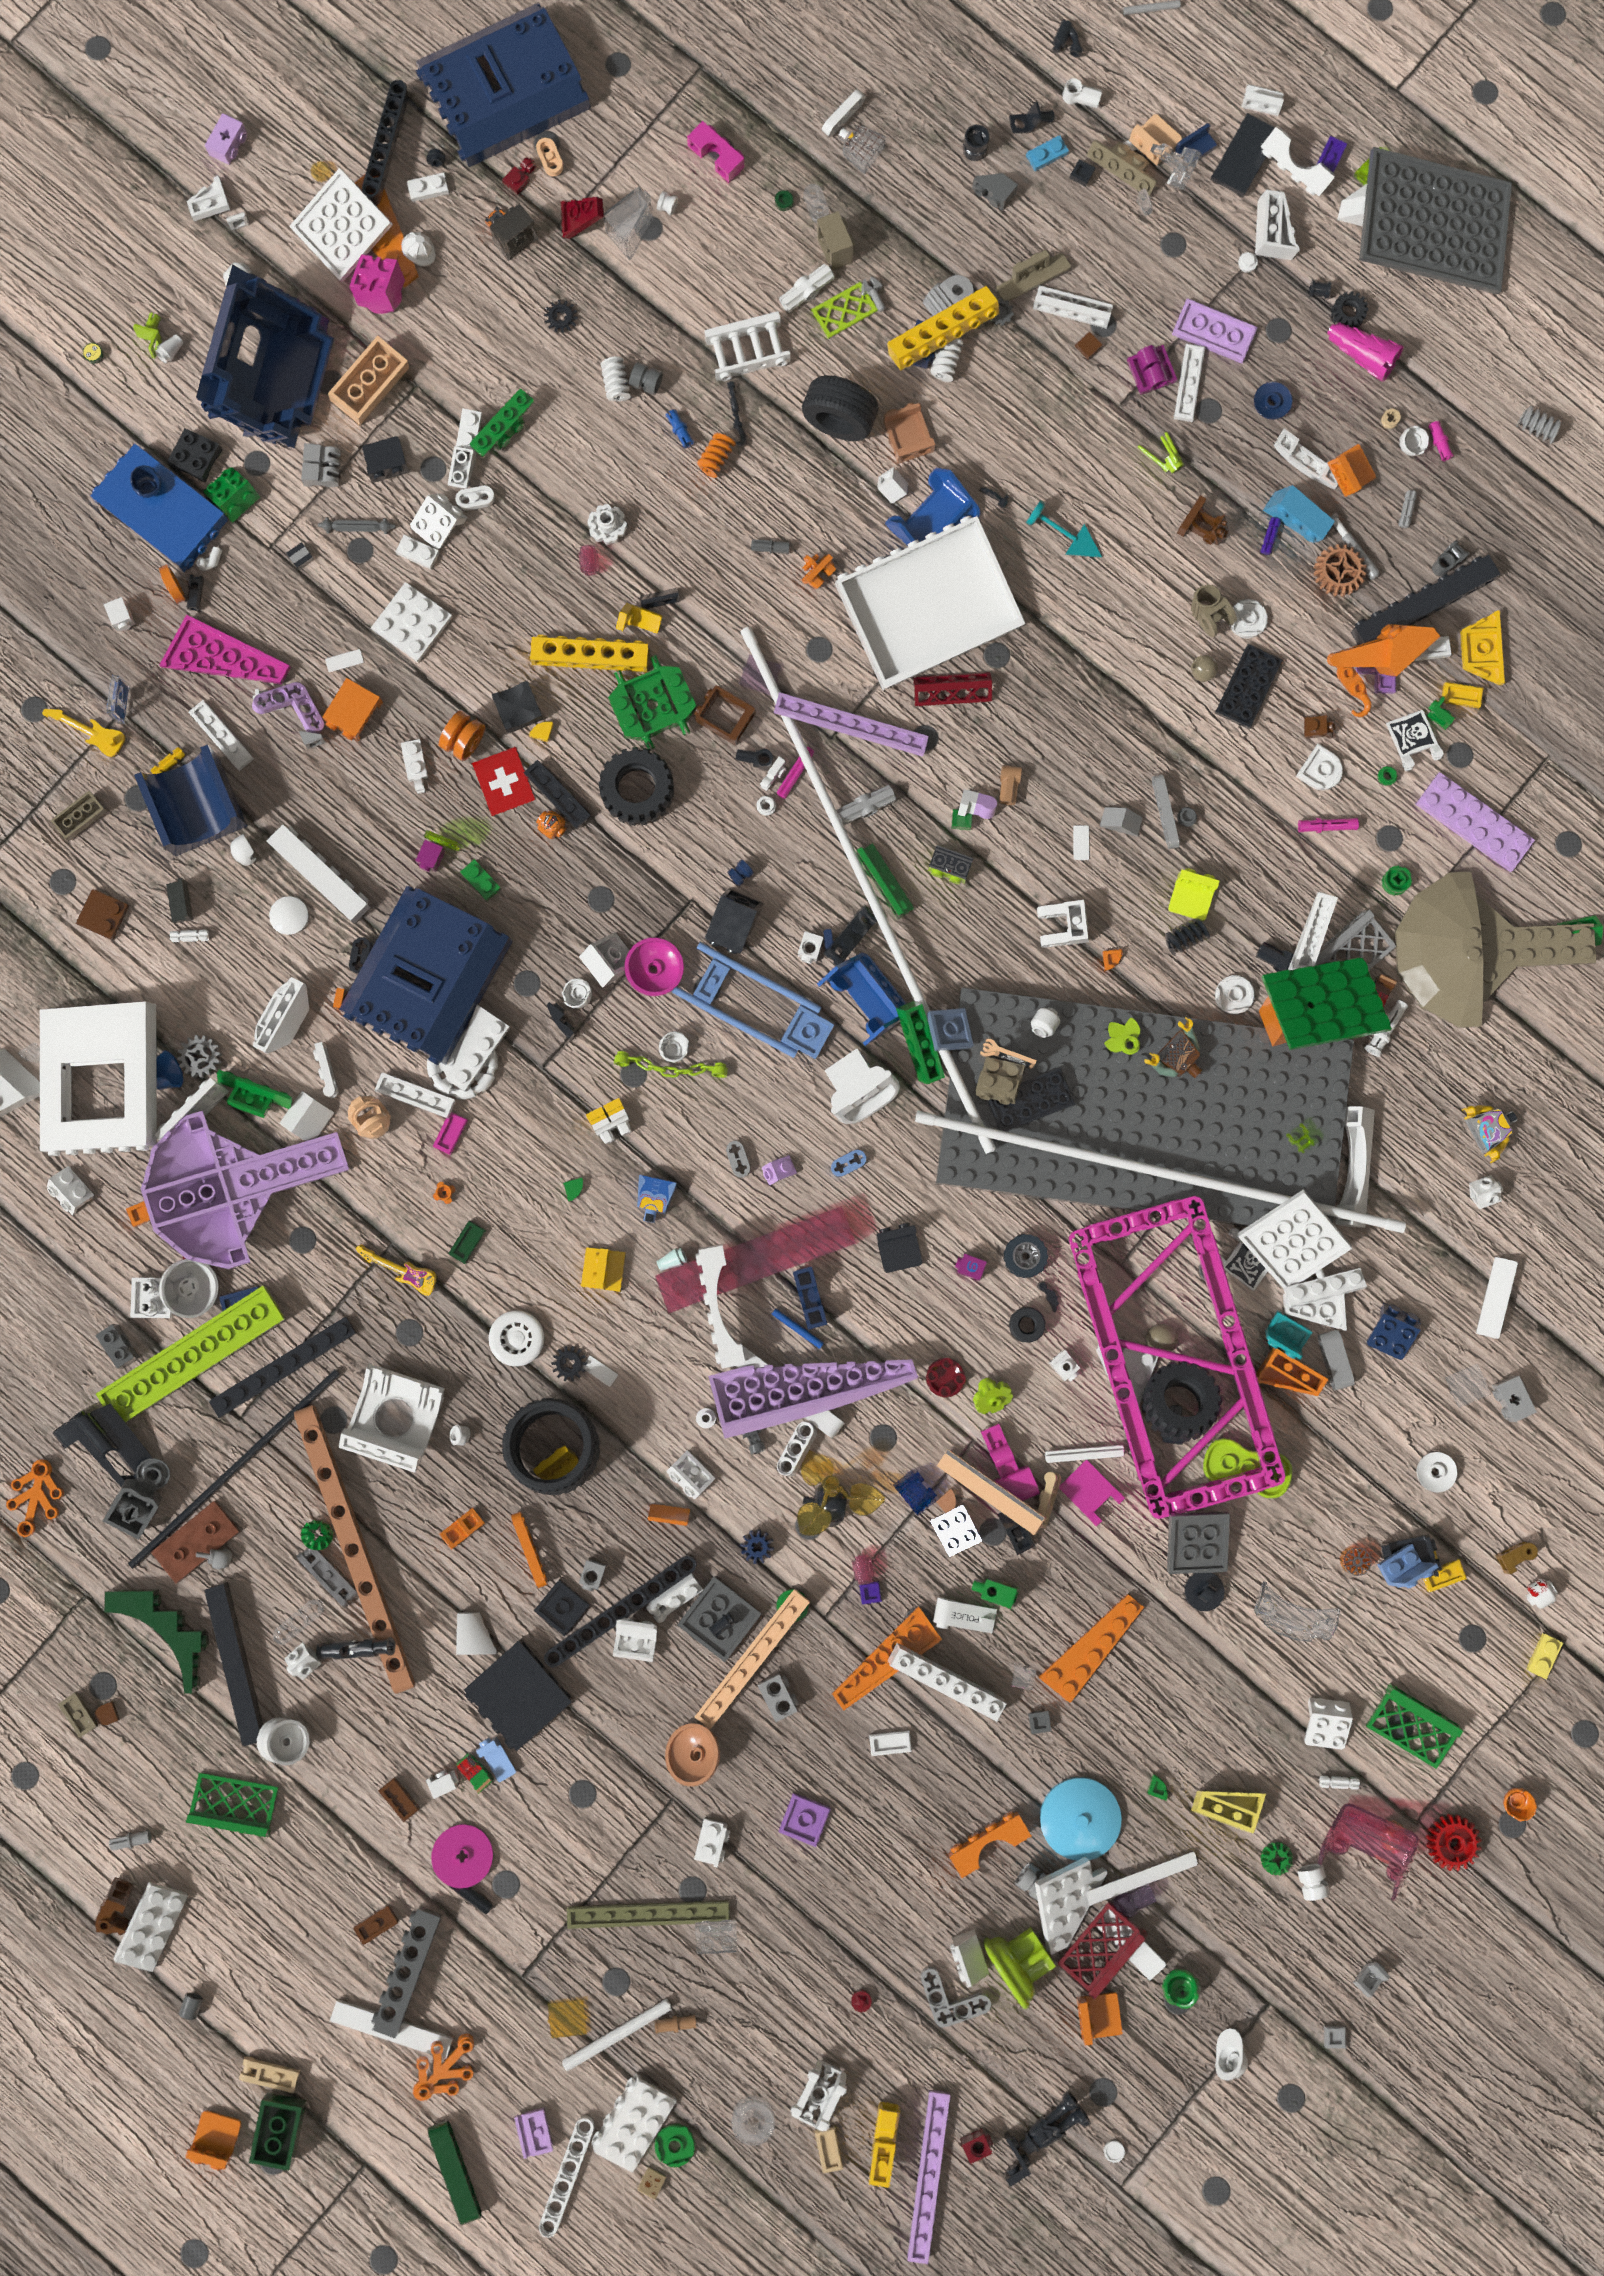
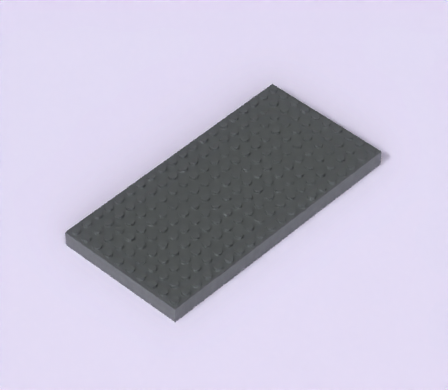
(1214, 1126)

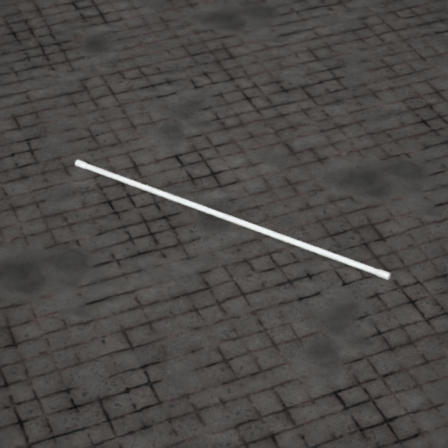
(752, 644)

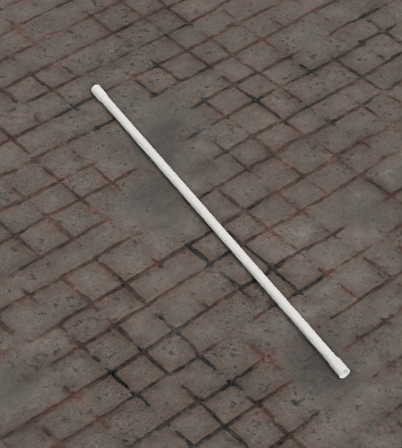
(932, 1119)

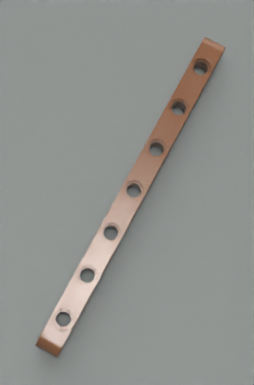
(349, 1532)

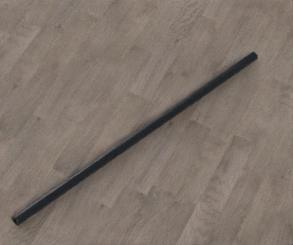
(232, 1470)

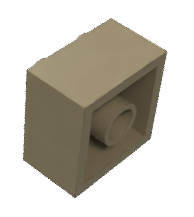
(835, 240)

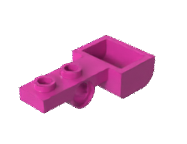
(1017, 1481)

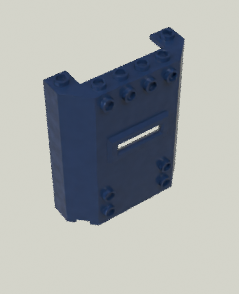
(535, 79)
(440, 947)

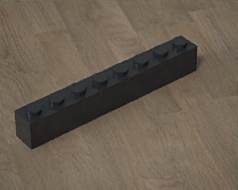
(1430, 599)

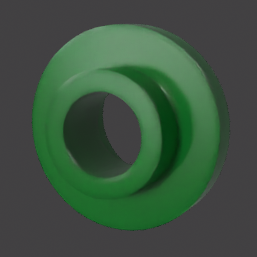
(1391, 772)

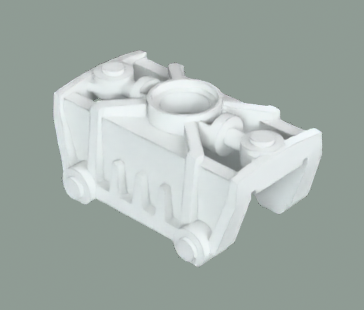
(827, 2102)

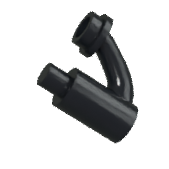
(1064, 31)

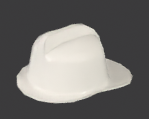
(1230, 2058)

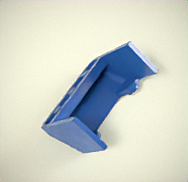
(869, 990)

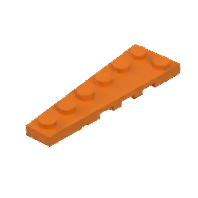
(913, 1633)
(1081, 1660)

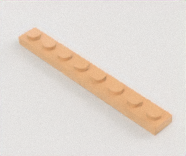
(752, 1659)

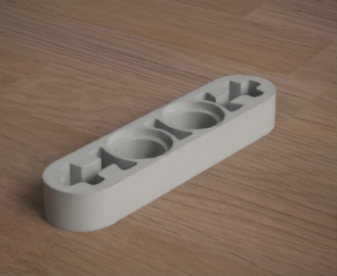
(1165, 811)

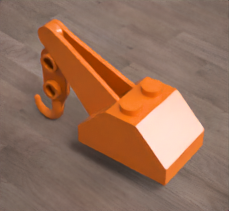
(1389, 654)

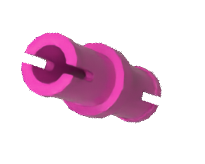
(1440, 440)

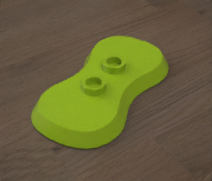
(1229, 1458)

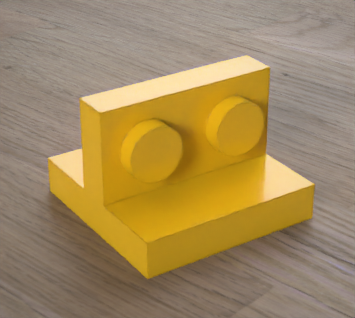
(603, 1269)

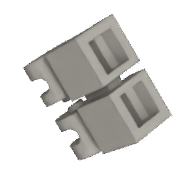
(314, 458)

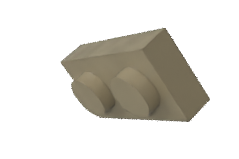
(78, 1714)

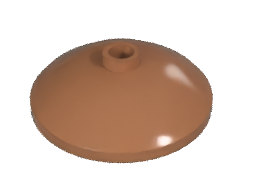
(683, 1751)

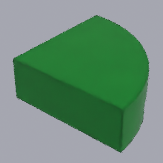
(573, 1188)
(1157, 1788)

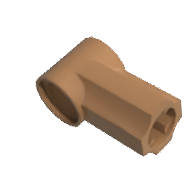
(1009, 780)

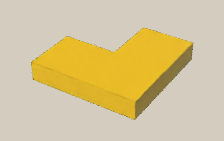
(1451, 1573)

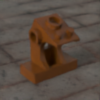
(1197, 516)
(107, 1919)

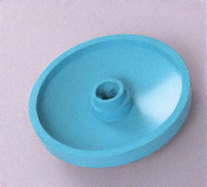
(1080, 1818)

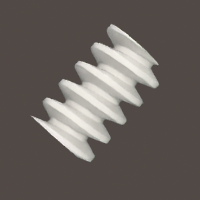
(945, 361)
(614, 379)

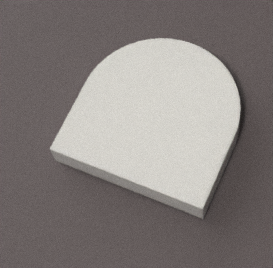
(1321, 769)

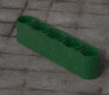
(454, 2172)

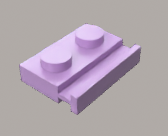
(534, 2133)

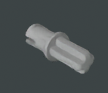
(130, 1840)

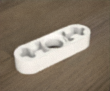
(843, 113)

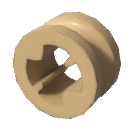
(1390, 412)

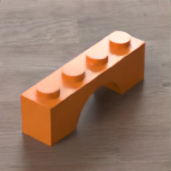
(1010, 1829)

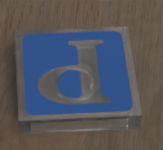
(118, 699)

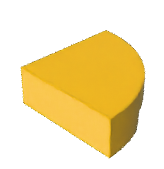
(542, 731)

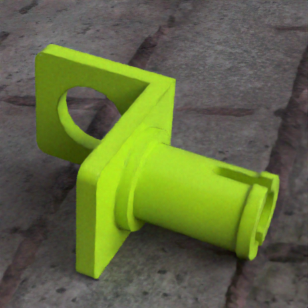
(149, 332)

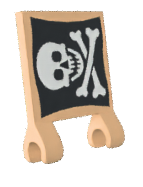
(995, 1050)

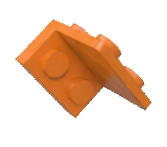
(1351, 470)
(1099, 2016)

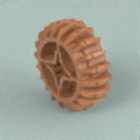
(1324, 569)

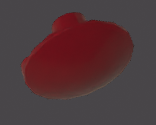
(945, 1377)

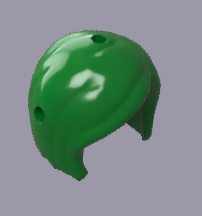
(1181, 1981)

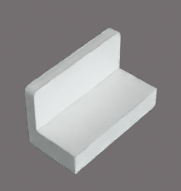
(1262, 100)

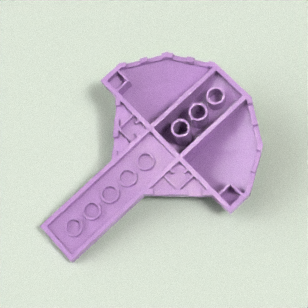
(211, 1191)

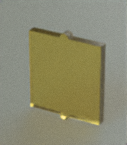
(567, 2018)

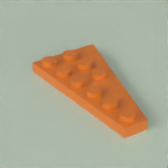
(390, 244)

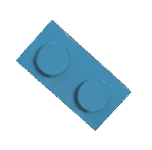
(1047, 153)

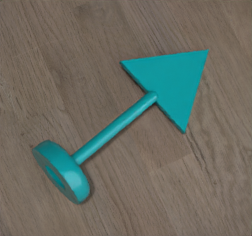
(1082, 543)

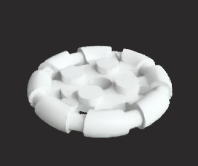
(446, 1087)

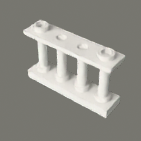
(750, 327)

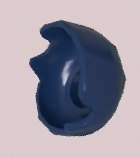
(145, 481)

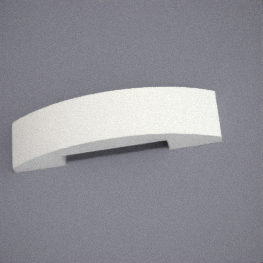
(1304, 460)

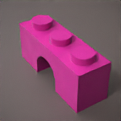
(705, 140)

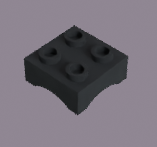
(194, 455)
(517, 707)

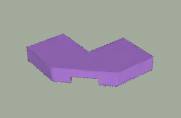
(1383, 683)

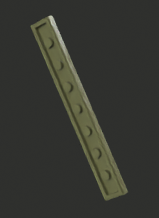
(647, 1914)

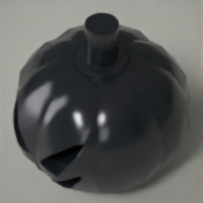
(835, 1505)

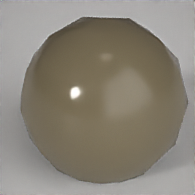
(1204, 668)

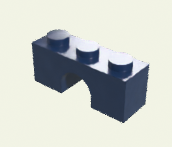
(809, 1298)

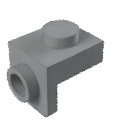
(1370, 1978)

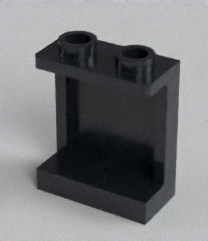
(1422, 1544)

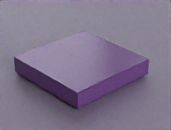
(804, 1819)

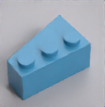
(1299, 513)

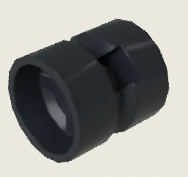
(976, 142)

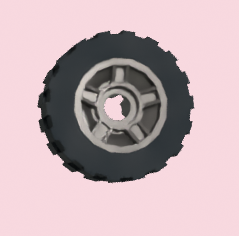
(1034, 1248)

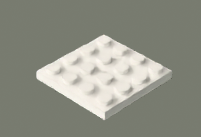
(341, 224)
(1294, 1240)

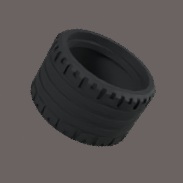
(523, 1419)

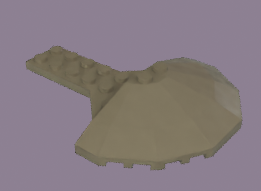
(1460, 949)

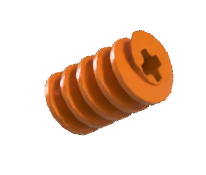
(713, 454)

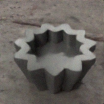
(1005, 313)

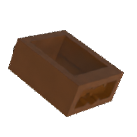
(741, 726)

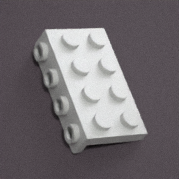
(632, 2123)

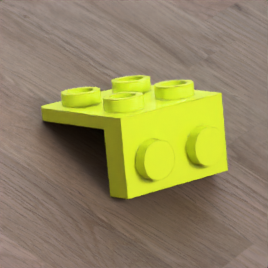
(1192, 894)

